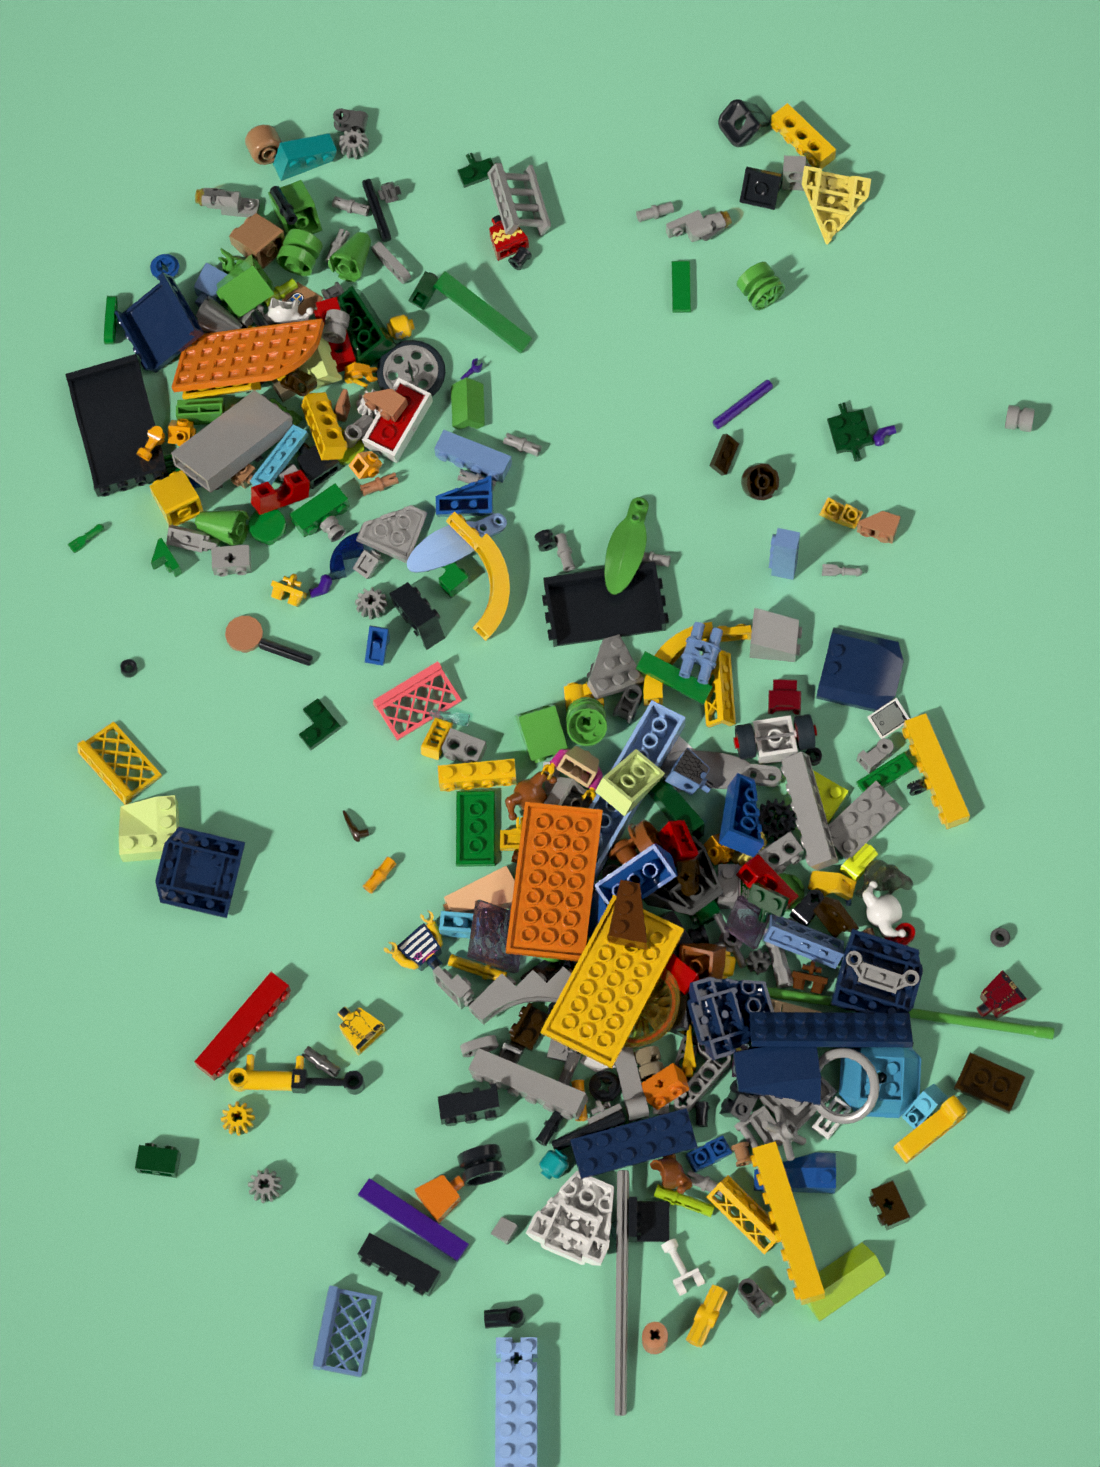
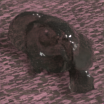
(887, 878)

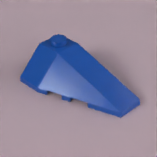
(809, 1173)

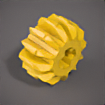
(239, 1125)

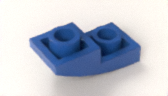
(708, 1154)

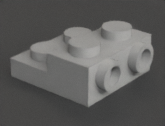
(457, 988)

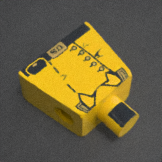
(360, 1028)

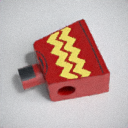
(504, 244)

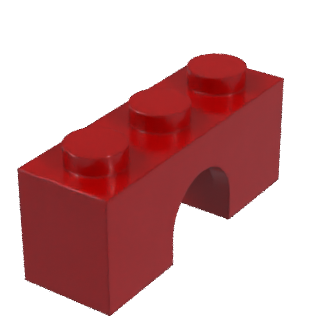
(292, 490)
(759, 871)

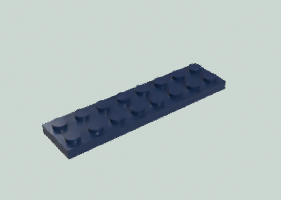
(830, 1029)

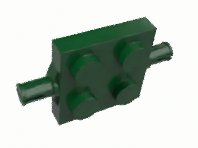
(849, 431)

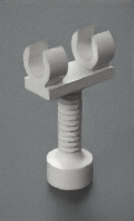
(671, 1248)

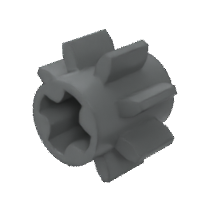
(389, 192)
(758, 961)

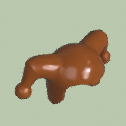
(528, 791)
(672, 1173)

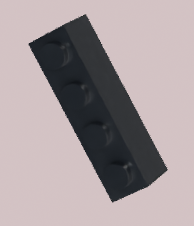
(398, 1264)

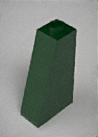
(676, 807)

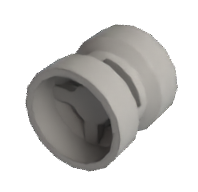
(332, 528)

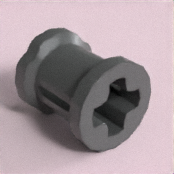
(334, 291)

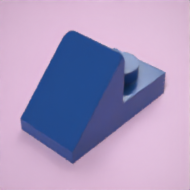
(376, 645)

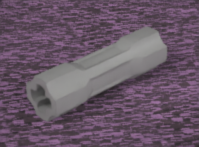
(780, 966)

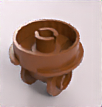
(642, 837)

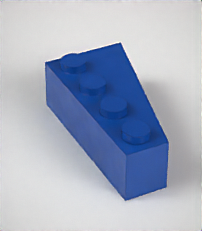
(740, 818)

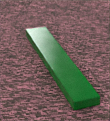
(482, 312)

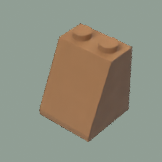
(258, 238)

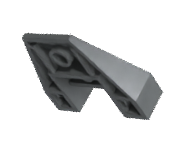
(671, 895)

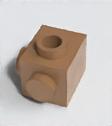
(244, 476)

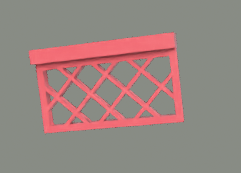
(409, 686)

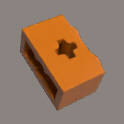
(665, 1086)

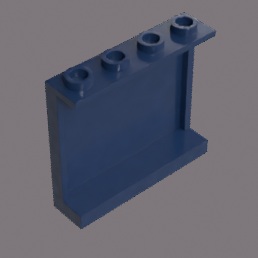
(160, 324)

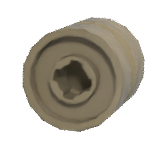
(648, 1060)

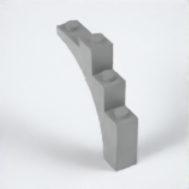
(504, 994)

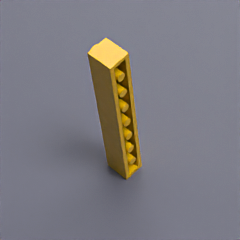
(788, 1223)

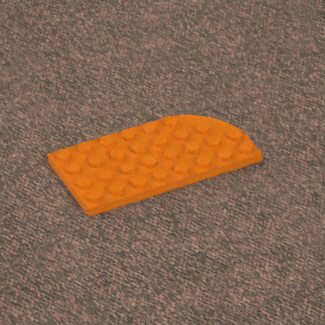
(246, 355)

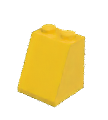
(176, 498)

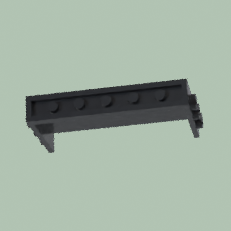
(586, 611)

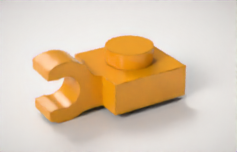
(359, 370)

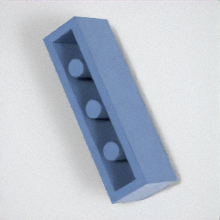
(472, 456)
(784, 553)

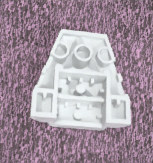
(576, 1221)

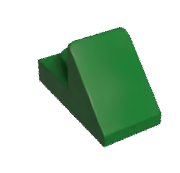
(164, 557)

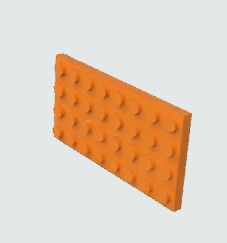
(554, 881)

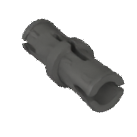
(321, 1062)

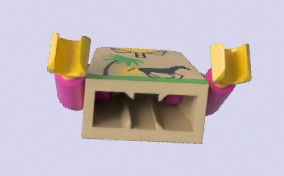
(579, 766)

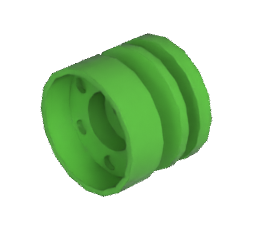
(760, 286)
(586, 731)

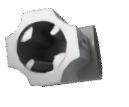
(357, 430)

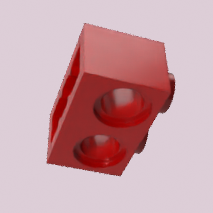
(677, 841)

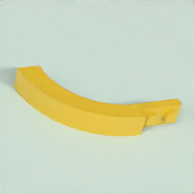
(496, 570)
(675, 647)

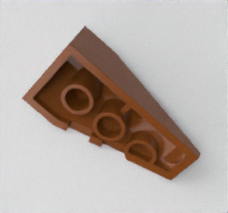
(704, 959)

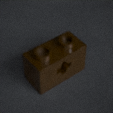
(889, 1193)

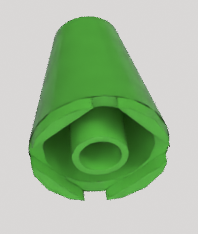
(351, 257)
(224, 525)

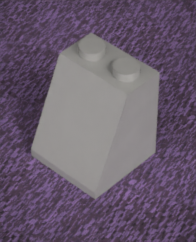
(774, 636)

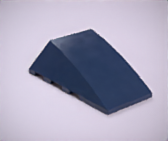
(780, 1072)

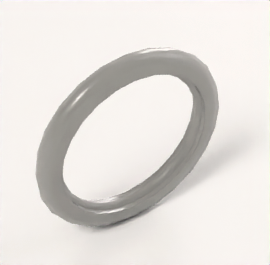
(874, 1086)

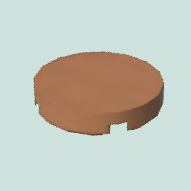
(244, 634)

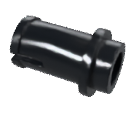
(702, 1113)

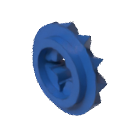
(167, 260)

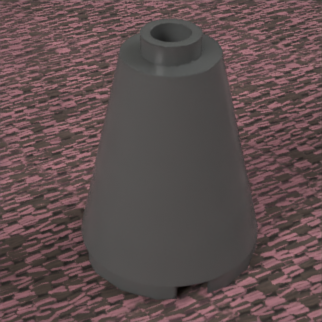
(215, 318)

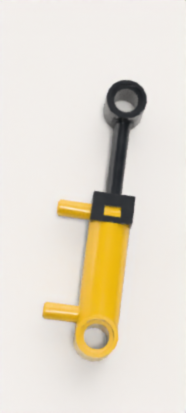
(288, 1080)

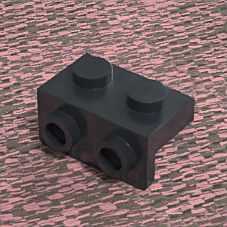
(738, 1103)

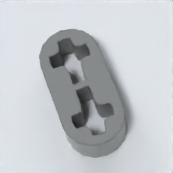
(485, 1043)

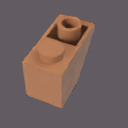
(387, 402)
(879, 526)

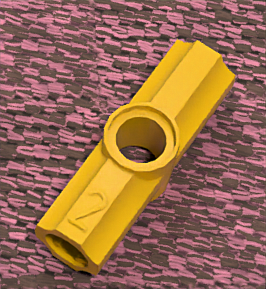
(706, 1316)

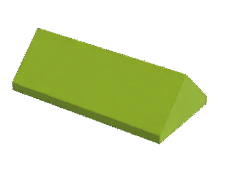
(847, 1279)

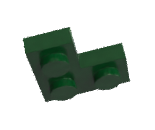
(323, 724)

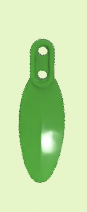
(626, 547)

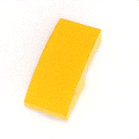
(841, 514)

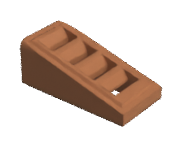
(342, 406)

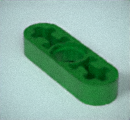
(110, 320)

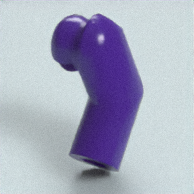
(881, 433)
(323, 587)

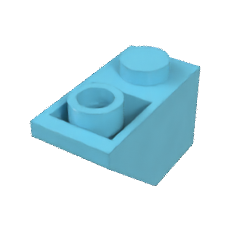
(924, 1106)

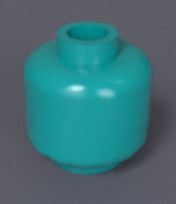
(553, 1164)

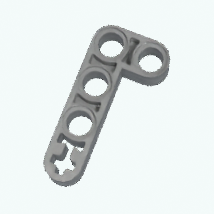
(702, 1081)
(631, 1086)

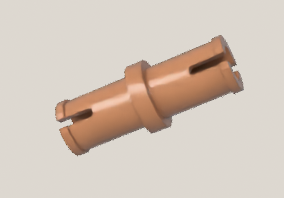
(379, 484)

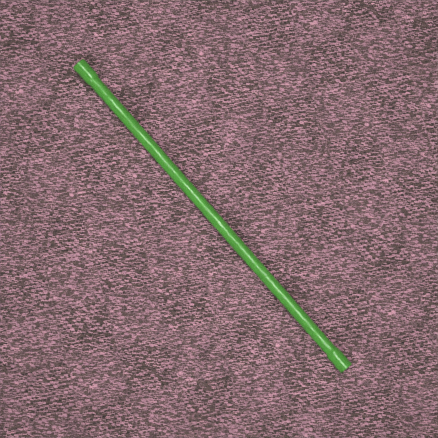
(1036, 1031)

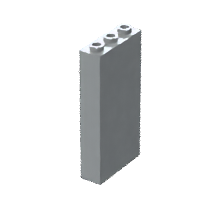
(232, 441)

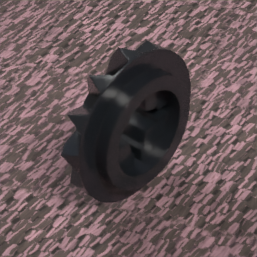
(608, 1078)

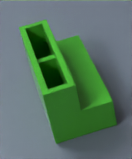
(467, 404)
(200, 410)

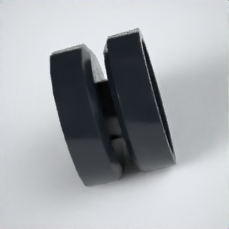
(481, 1165)

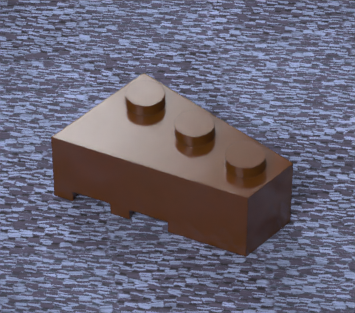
(628, 921)

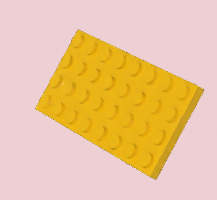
(610, 989)

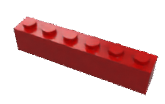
(243, 1026)

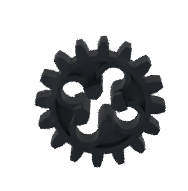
(779, 809)

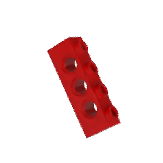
(345, 357)

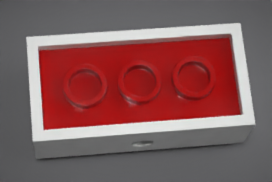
(392, 437)

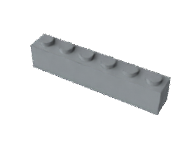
(809, 811)
(528, 1084)

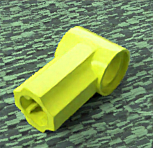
(855, 866)

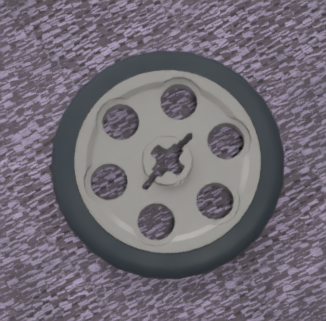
(405, 349)

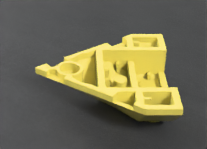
(833, 198)

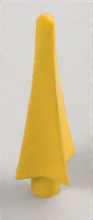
(689, 1059)

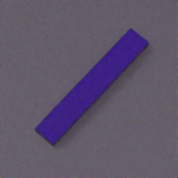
(413, 1220)

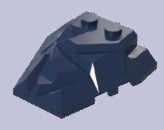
(722, 1012)

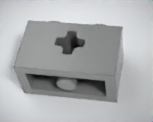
(224, 555)

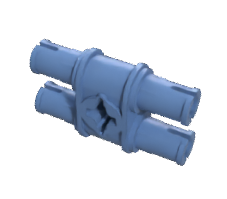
(692, 653)

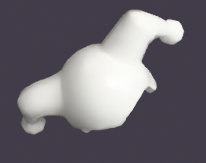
(284, 312)
(883, 912)

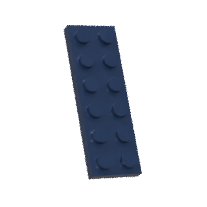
(633, 1143)

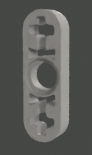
(391, 262)

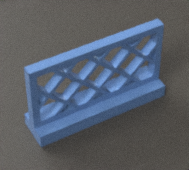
(326, 1330)

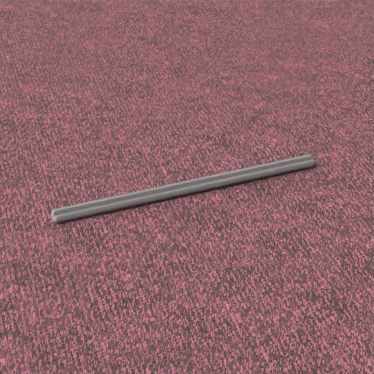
(621, 1333)

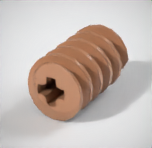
(654, 1330)

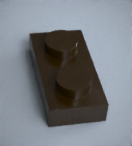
(724, 454)

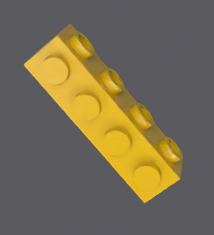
(477, 775)

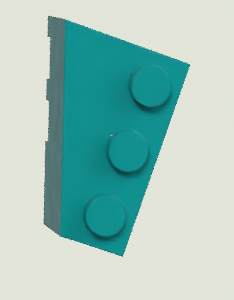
(303, 155)

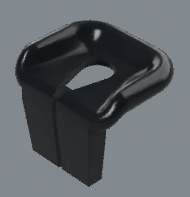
(754, 120)

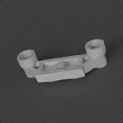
(880, 977)

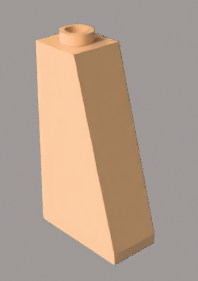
(493, 888)

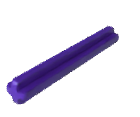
(742, 404)

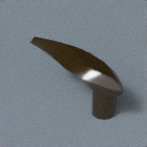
(356, 834)

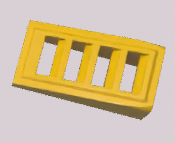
(432, 749)

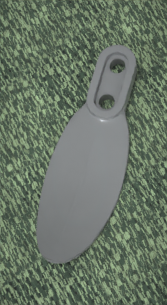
(725, 767)

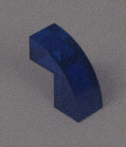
(345, 550)

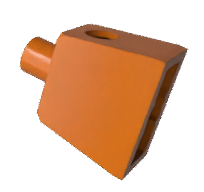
(440, 1196)

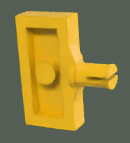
(511, 838)

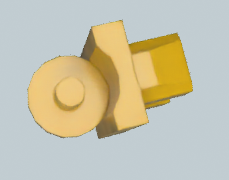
(295, 596)

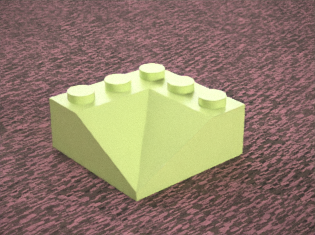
(146, 827)

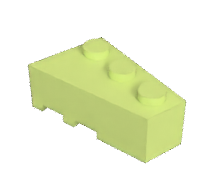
(322, 365)

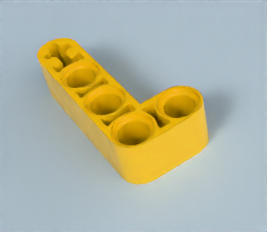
(933, 1128)

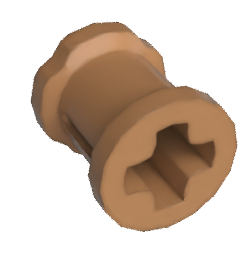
(742, 1154)

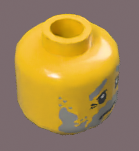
(400, 327)

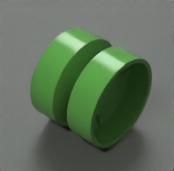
(299, 252)

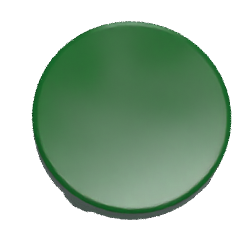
(267, 527)

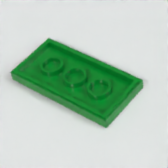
(475, 828)

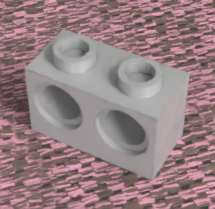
(793, 172)
(467, 743)
(777, 851)

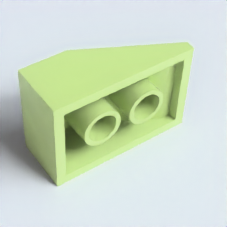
(629, 782)

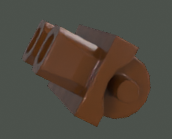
(818, 981)

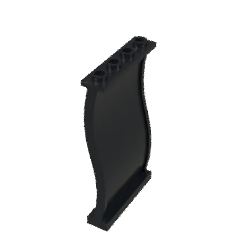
(114, 424)

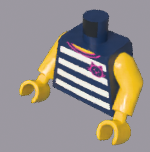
(420, 947)

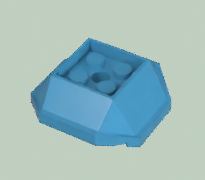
(895, 1093)

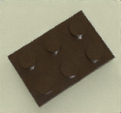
(989, 1083)

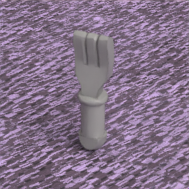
(834, 570)

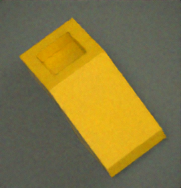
(832, 883)

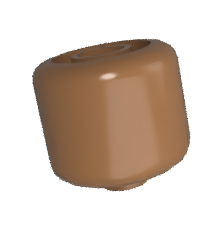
(263, 144)

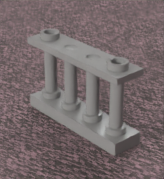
(508, 208)

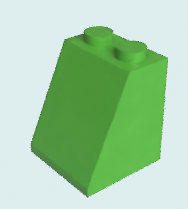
(303, 208)
(245, 287)
(541, 732)

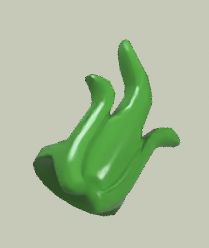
(230, 265)

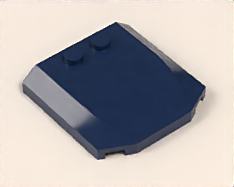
(860, 670)
(199, 871)
(883, 954)

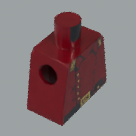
(1001, 997)

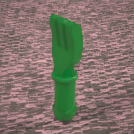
(80, 542)

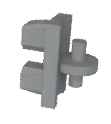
(603, 1113)

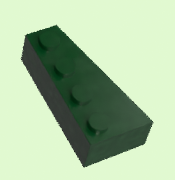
(366, 328)

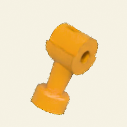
(156, 437)

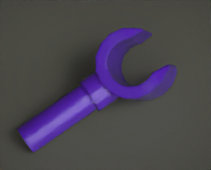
(474, 369)

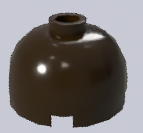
(760, 481)

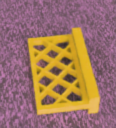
(104, 768)

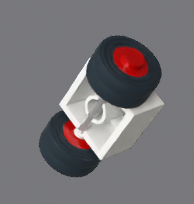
(774, 738)

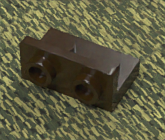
(834, 917)
(529, 1027)

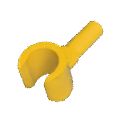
(348, 379)

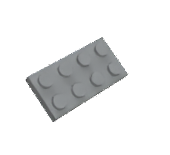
(862, 820)

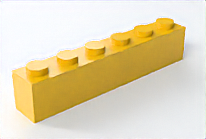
(936, 771)

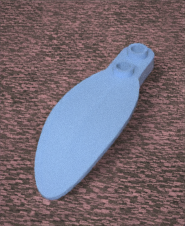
(447, 546)

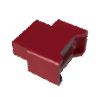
(784, 697)

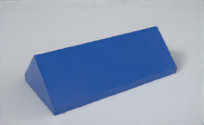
(649, 868)

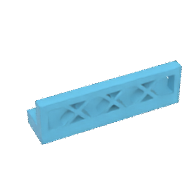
(280, 456)

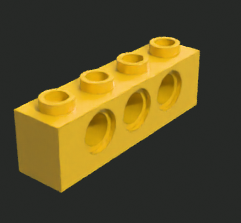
(788, 116)
(324, 426)

